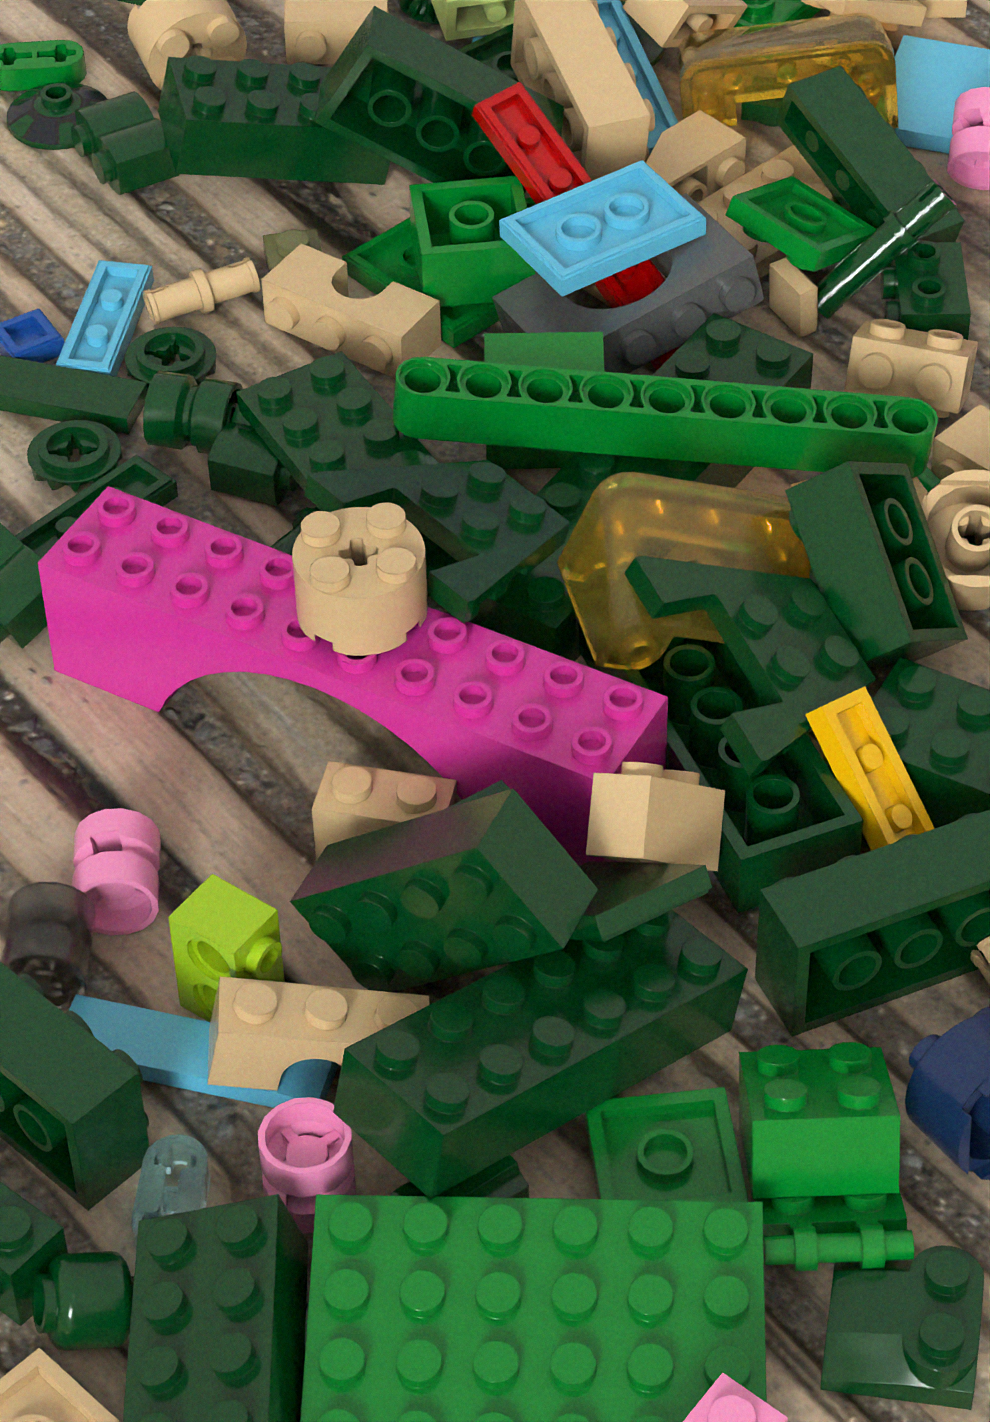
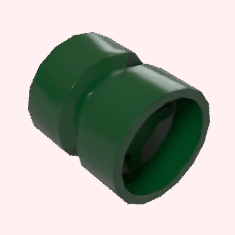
(183, 412)

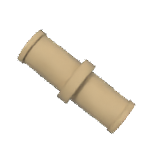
(201, 291)

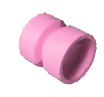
(971, 140)
(118, 869)
(305, 1154)

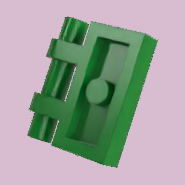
(835, 1230)

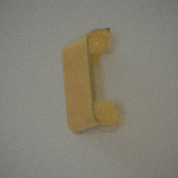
(762, 60)
(673, 521)

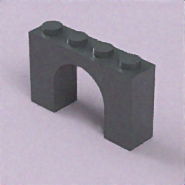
(701, 279)

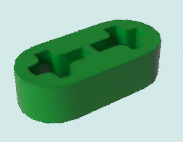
(40, 63)

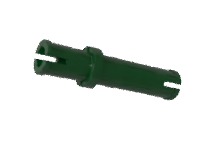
(888, 242)

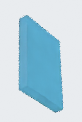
(929, 82)
(602, 227)

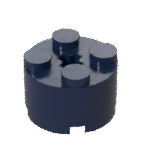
(952, 1092)

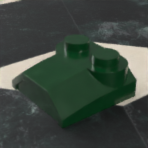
(906, 1329)

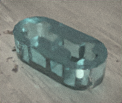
(153, 1193)

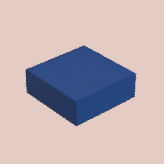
(30, 337)

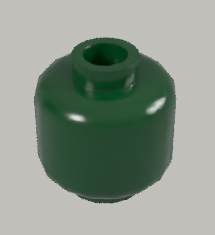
(84, 1300)

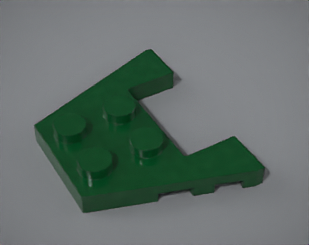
(467, 511)
(777, 635)

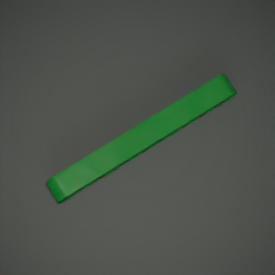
(658, 416)

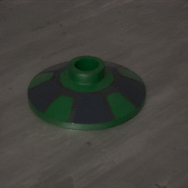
(47, 113)

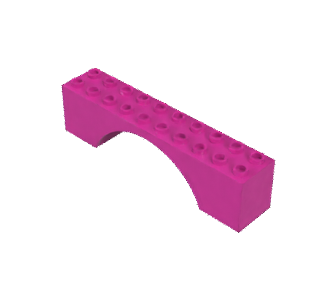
(162, 599)

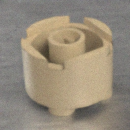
(184, 30)
(959, 509)
(360, 578)

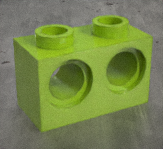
(222, 935)

